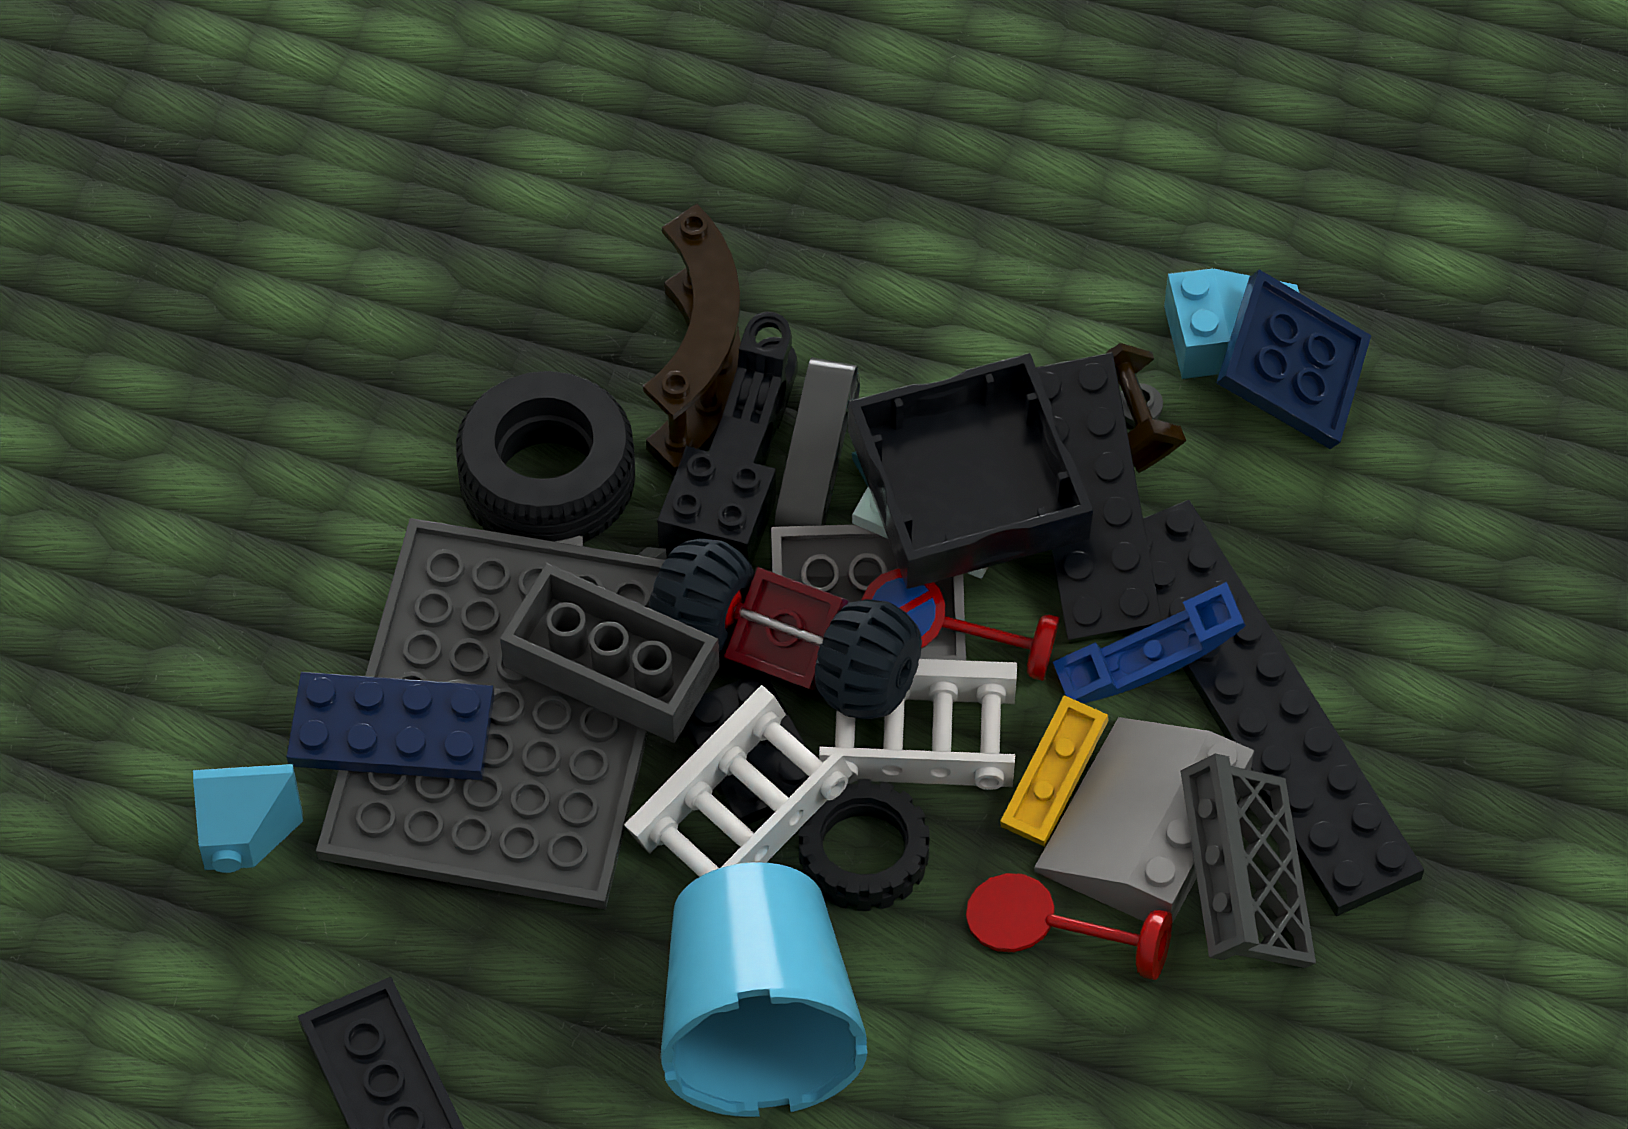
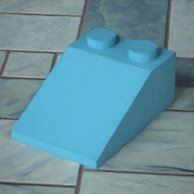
(1202, 315)

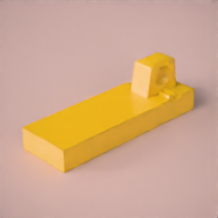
(1054, 770)

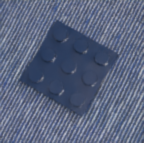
(1294, 359)

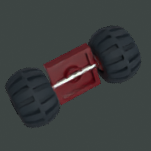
(853, 652)

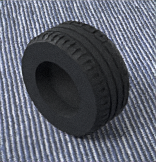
(537, 411)

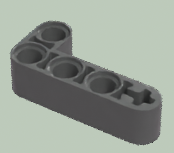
(817, 443)

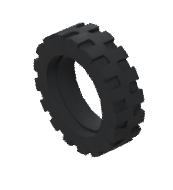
(866, 889)

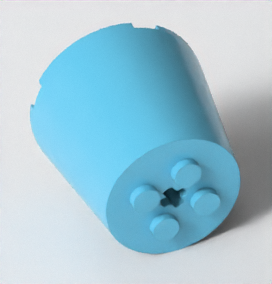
(757, 995)

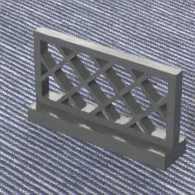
(1226, 868)

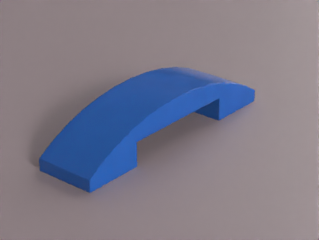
(1153, 651)

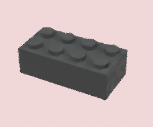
(610, 652)

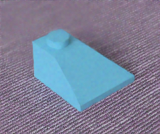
(244, 813)

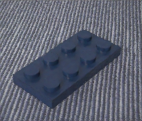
(391, 726)

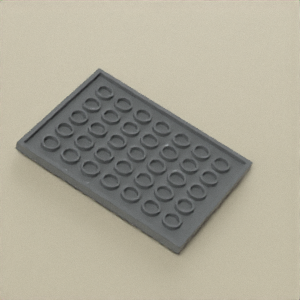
(554, 766)

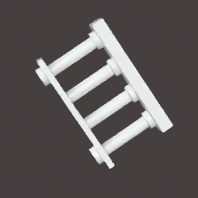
(942, 684)
(726, 755)

